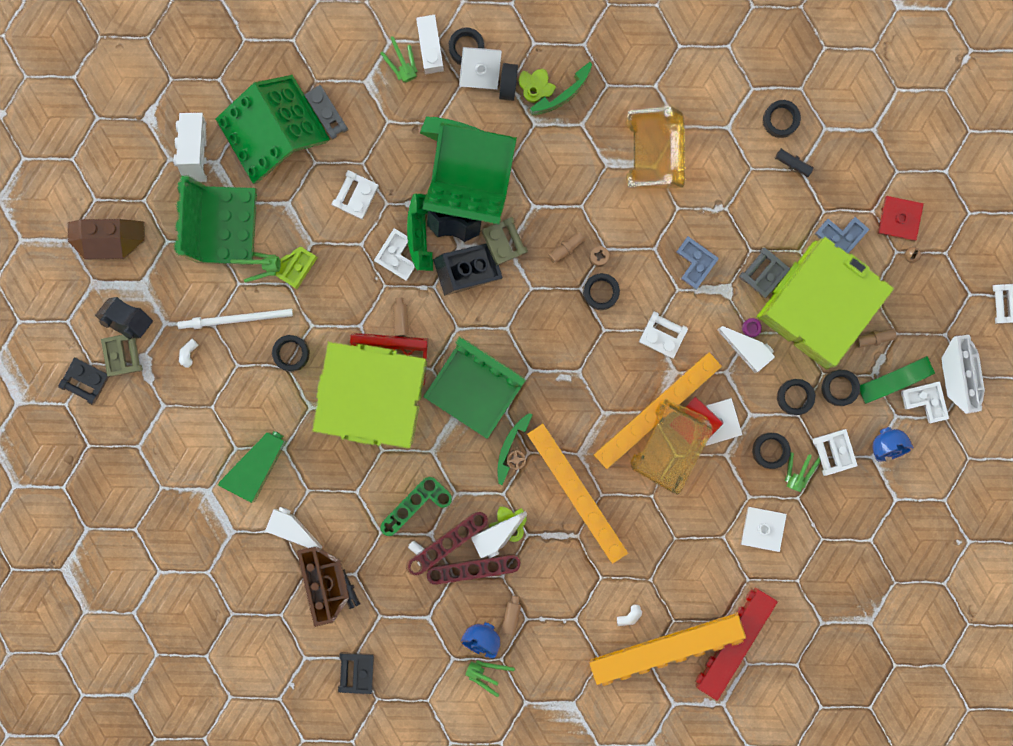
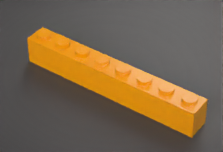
(647, 418)
(577, 493)
(667, 649)

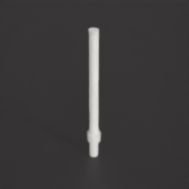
(197, 323)

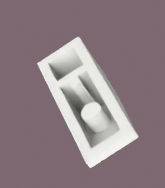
(430, 44)
(750, 350)
(290, 528)
(494, 538)

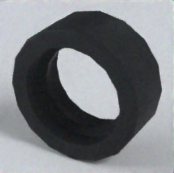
(460, 33)
(508, 82)
(790, 106)
(601, 277)
(276, 353)
(826, 387)
(810, 397)
(785, 453)

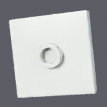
(480, 68)
(725, 412)
(763, 529)

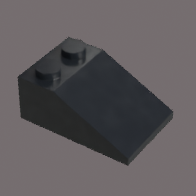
(466, 269)

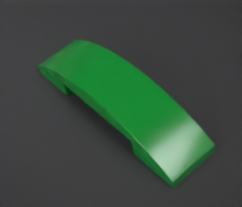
(545, 106)
(417, 234)
(896, 380)
(503, 469)

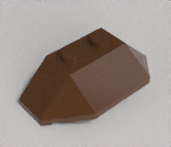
(105, 237)
(323, 584)

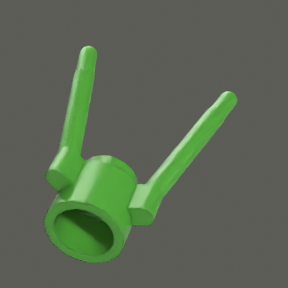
(406, 71)
(270, 264)
(797, 481)
(475, 673)

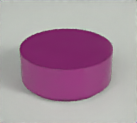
(751, 327)

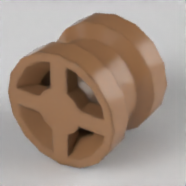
(598, 259)
(518, 461)

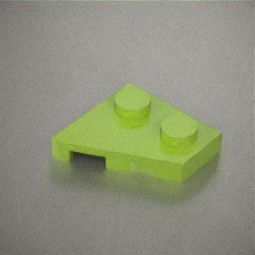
(296, 266)

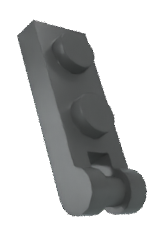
(325, 111)

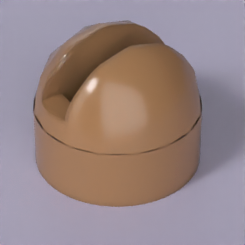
(909, 252)

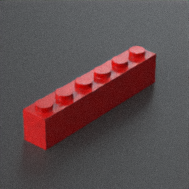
(727, 660)

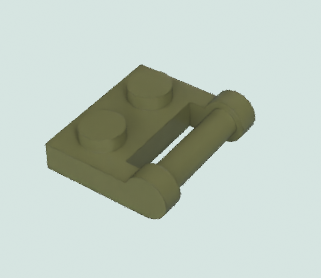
(499, 244)
(115, 355)

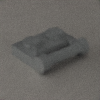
(770, 275)

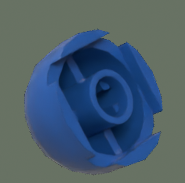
(891, 444)
(482, 639)

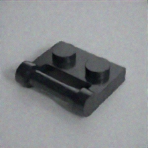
(87, 375)
(361, 674)

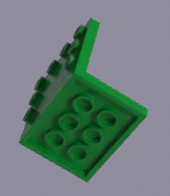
(270, 125)
(470, 173)
(215, 222)
(474, 388)

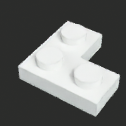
(391, 257)
(929, 396)

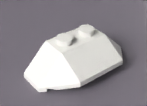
(963, 374)

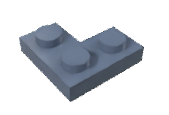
(845, 238)
(700, 259)

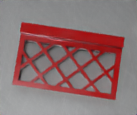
(392, 342)

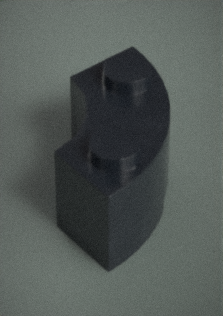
(451, 225)
(123, 318)

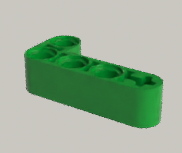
(413, 508)

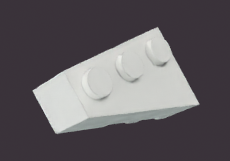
(191, 145)

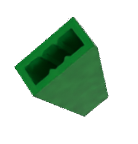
(253, 469)

